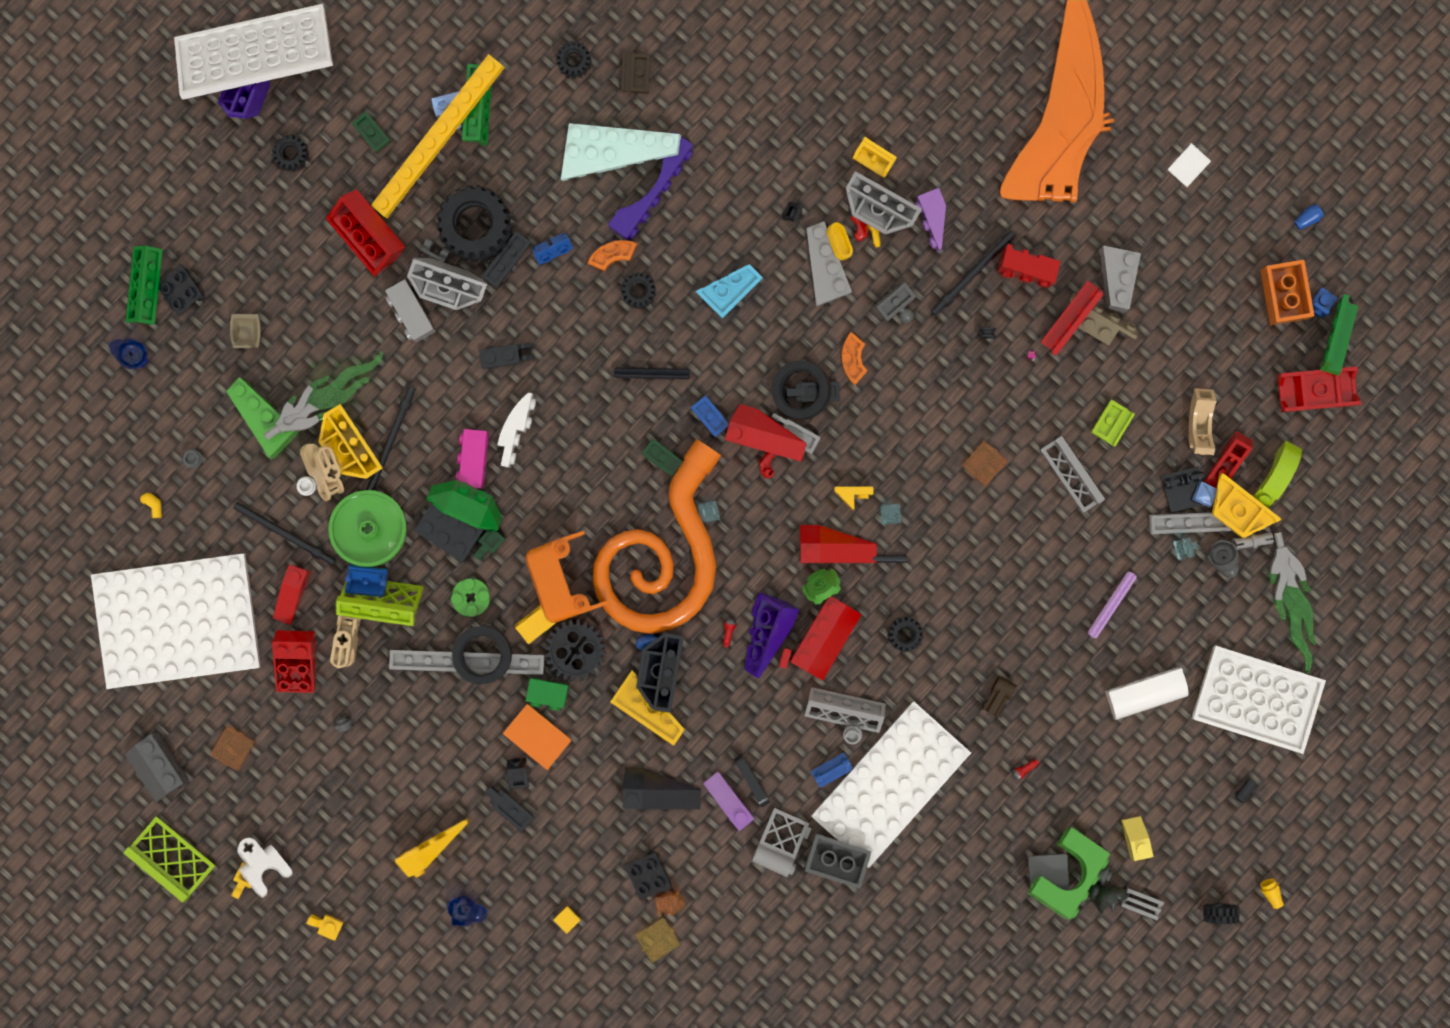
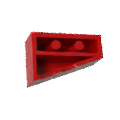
(1028, 267)

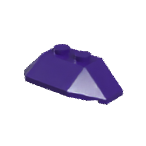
(244, 100)

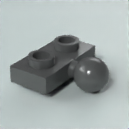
(896, 302)

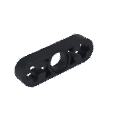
(751, 780)

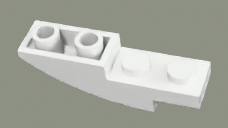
(517, 421)

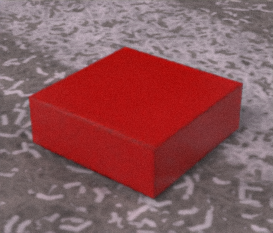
(785, 658)

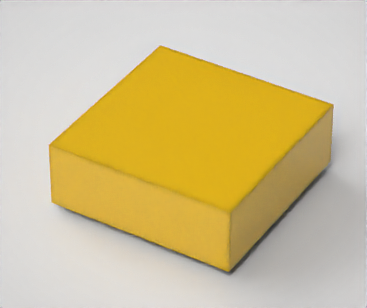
(567, 919)

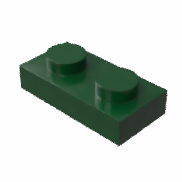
(371, 132)
(662, 457)

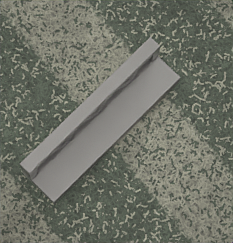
(1078, 470)
(846, 707)

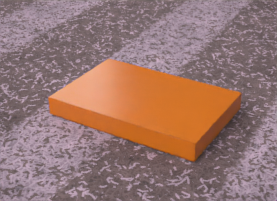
(537, 736)

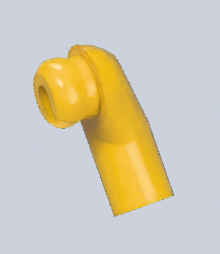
(153, 502)

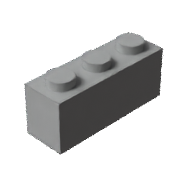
(409, 311)

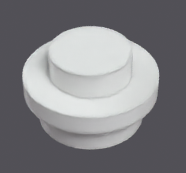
(306, 486)

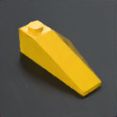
(421, 856)

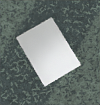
(1189, 165)

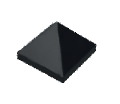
(793, 212)

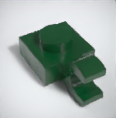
(490, 542)

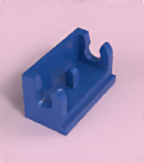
(366, 581)

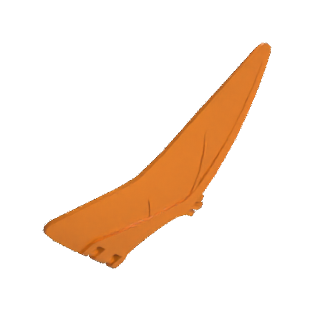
(1070, 117)

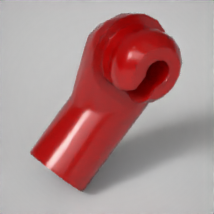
(862, 229)
(765, 465)

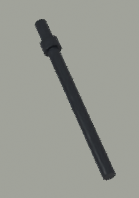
(947, 299)
(405, 404)
(316, 552)

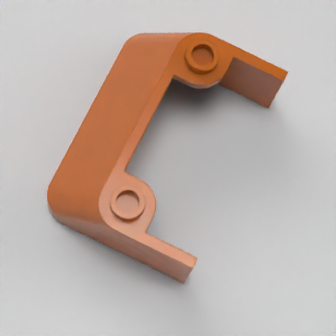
(551, 583)

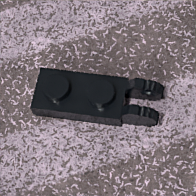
(504, 355)

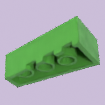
(259, 416)

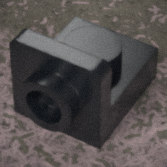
(517, 773)

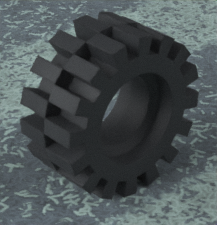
(569, 49)
(279, 149)
(642, 279)
(913, 625)
(1221, 913)

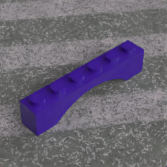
(629, 218)

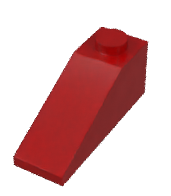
(1230, 458)
(291, 593)

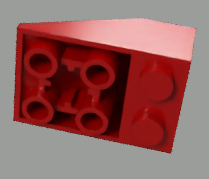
(294, 661)

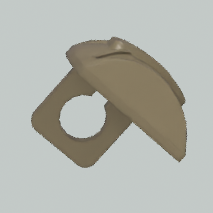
(245, 330)

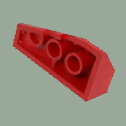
(758, 431)
(827, 545)

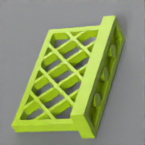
(378, 609)
(157, 872)

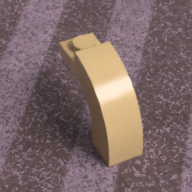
(1200, 421)

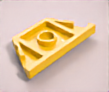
(1239, 509)

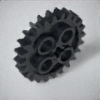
(561, 639)

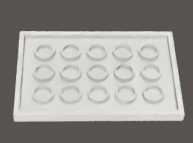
(1258, 699)

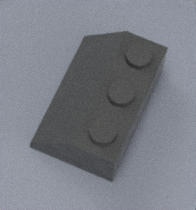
(156, 766)
(837, 861)

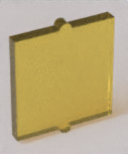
(657, 940)

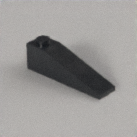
(655, 791)

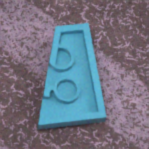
(730, 290)

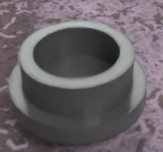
(192, 458)
(343, 724)
(1105, 876)

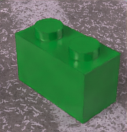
(547, 693)

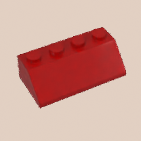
(365, 232)
(825, 637)

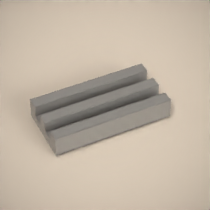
(1157, 909)

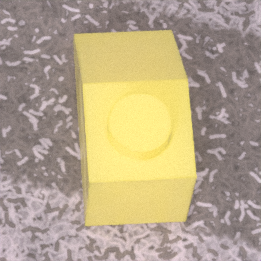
(1137, 838)

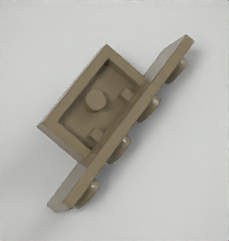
(1105, 325)

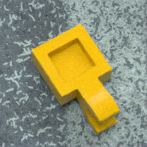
(241, 884)
(327, 927)

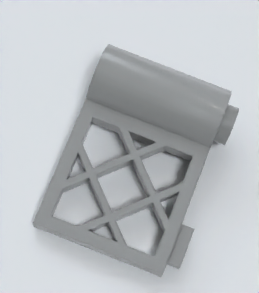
(776, 858)

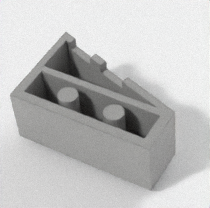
(1119, 276)

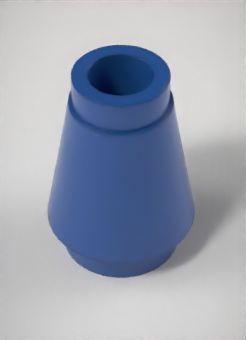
(1309, 216)

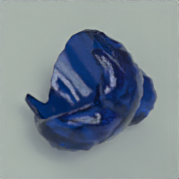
(121, 351)
(461, 917)

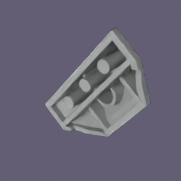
(879, 206)
(445, 283)

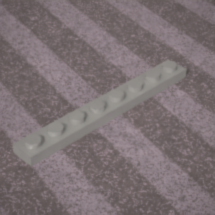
(475, 661)

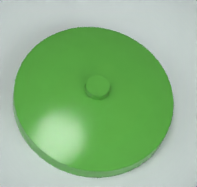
(367, 528)

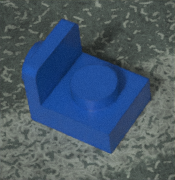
(1323, 302)

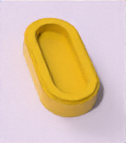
(839, 241)

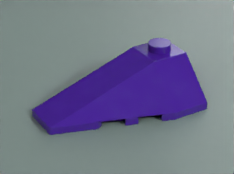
(770, 627)

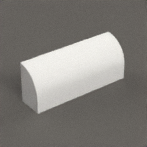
(1147, 693)

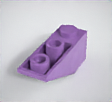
(933, 213)

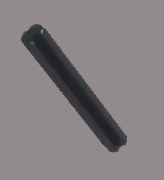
(651, 373)

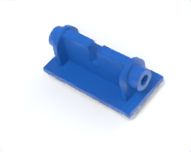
(560, 246)
(831, 770)

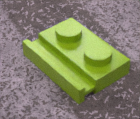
(1112, 423)

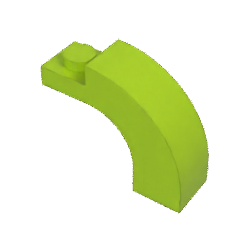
(1280, 474)

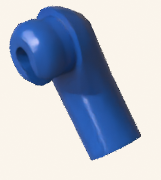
(645, 640)

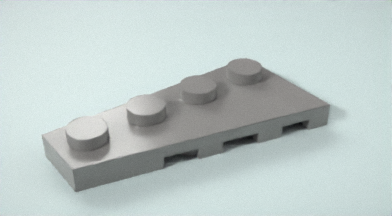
(826, 269)

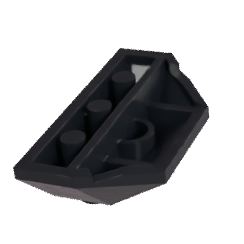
(659, 671)

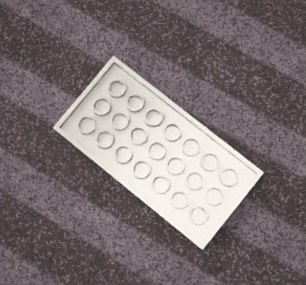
(252, 51)
(891, 782)

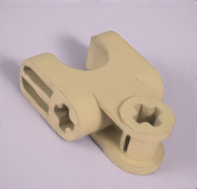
(323, 468)
(344, 652)

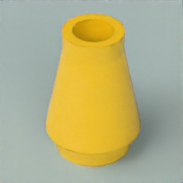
(1272, 892)

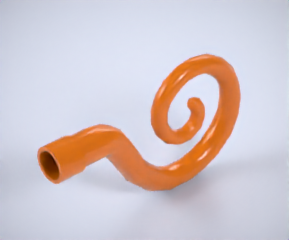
(696, 465)

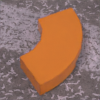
(612, 252)
(851, 358)

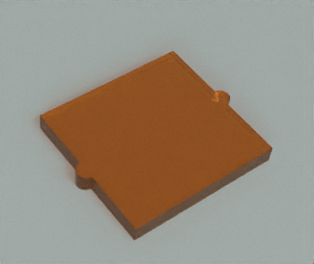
(984, 463)
(232, 748)

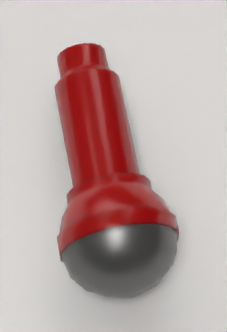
(729, 625)
(1020, 772)

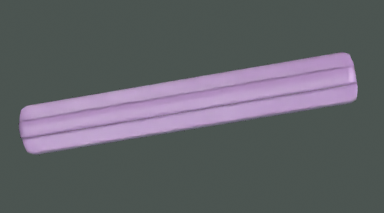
(1112, 604)

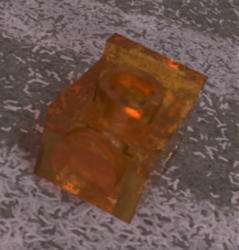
(669, 903)

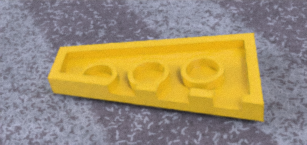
(633, 704)

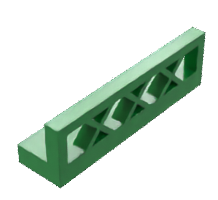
(477, 122)
(146, 285)
(1339, 336)

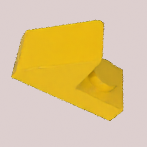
(847, 494)

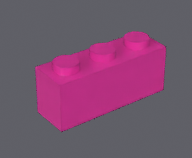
(473, 457)

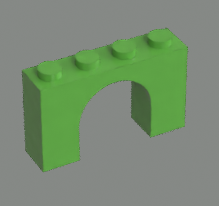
(1091, 860)

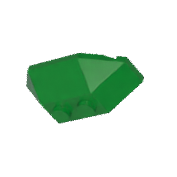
(466, 504)

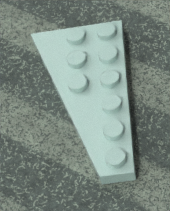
(607, 148)

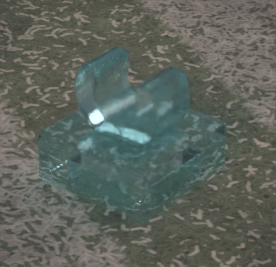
(709, 511)
(1185, 548)

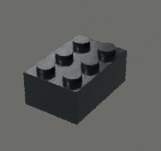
(449, 533)

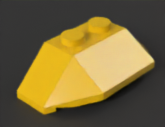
(347, 444)

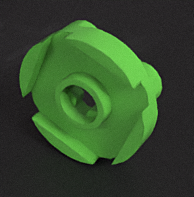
(830, 585)
(470, 608)

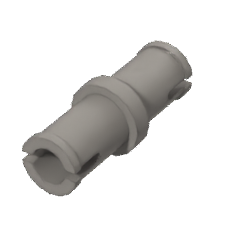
(1253, 540)

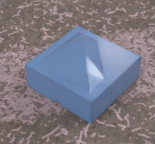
(1204, 494)

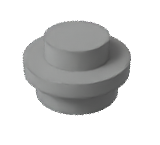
(852, 734)

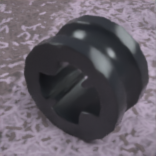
(987, 333)

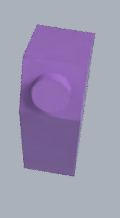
(729, 801)

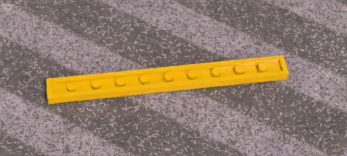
(437, 136)

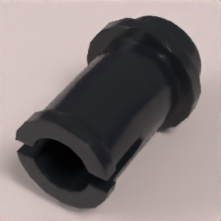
(1245, 791)

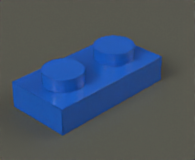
(710, 416)

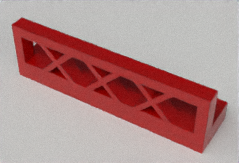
(1072, 317)

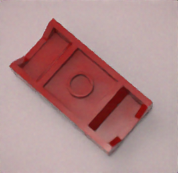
(1317, 390)

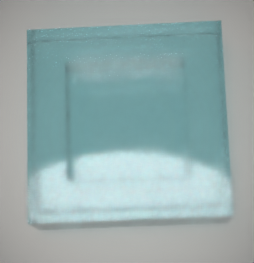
(890, 514)

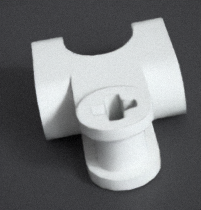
(258, 862)

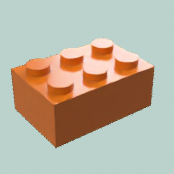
(1287, 292)

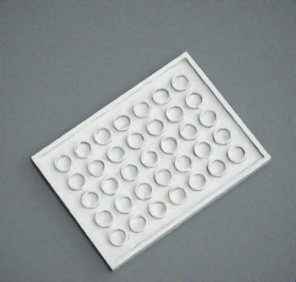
(175, 621)

